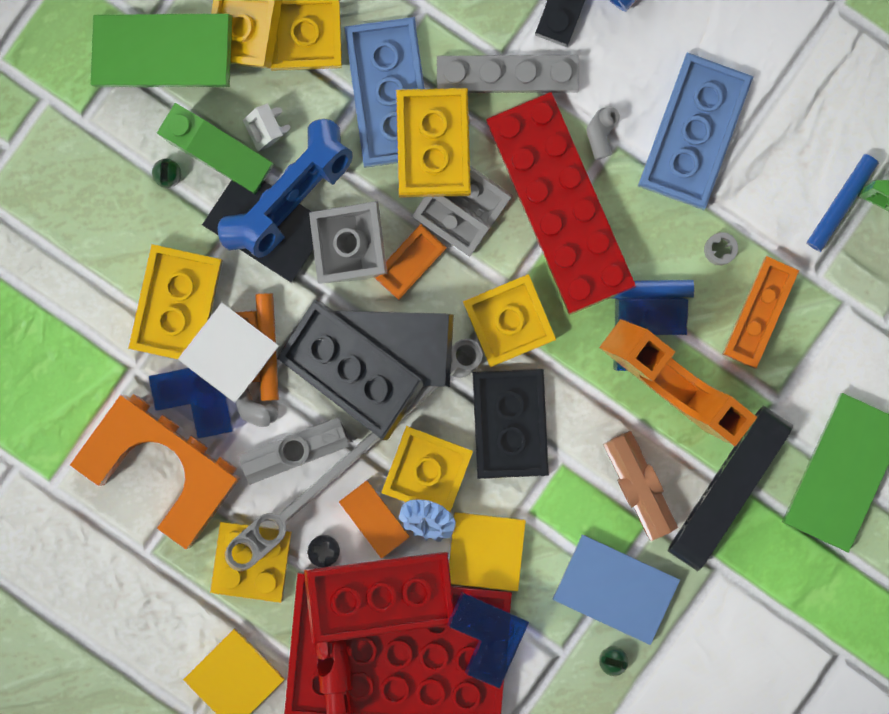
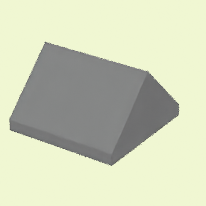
(348, 243)

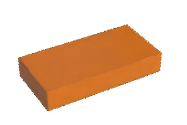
(411, 261)
(374, 519)

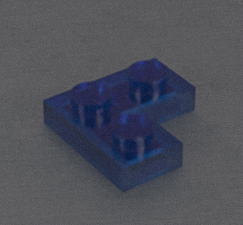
(657, 315)
(207, 403)
(497, 633)

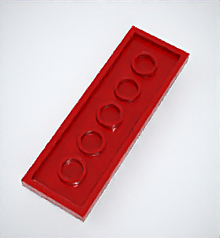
(560, 203)

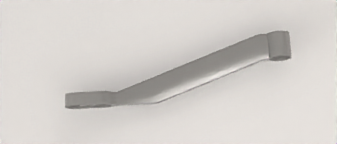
(261, 546)

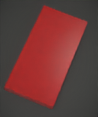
(379, 597)

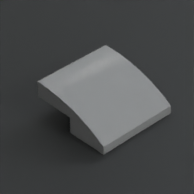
(464, 219)

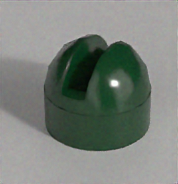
(173, 176)
(613, 653)

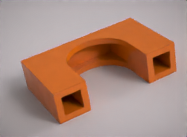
(653, 365)
(206, 480)

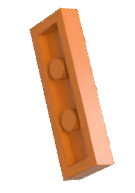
(760, 312)

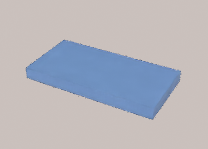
(381, 61)
(695, 131)

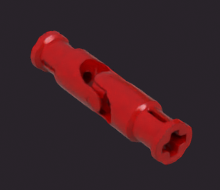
(334, 676)

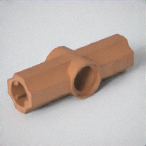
(640, 486)

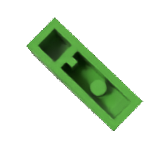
(214, 148)

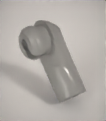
(599, 129)
(255, 412)

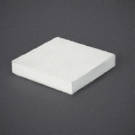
(228, 352)

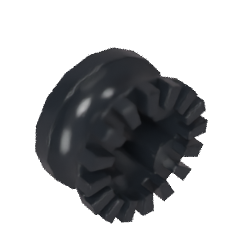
(329, 560)

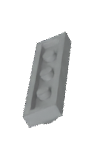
(509, 73)

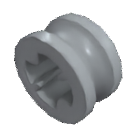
(715, 239)

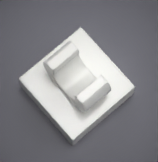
(264, 127)

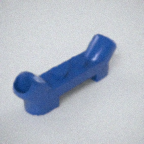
(259, 227)

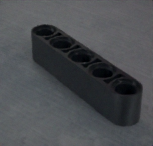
(730, 489)

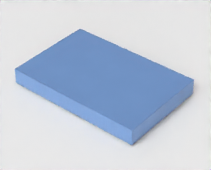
(616, 589)

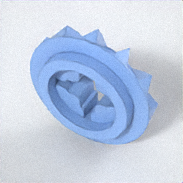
(438, 522)

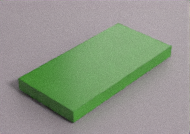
(161, 50)
(842, 474)

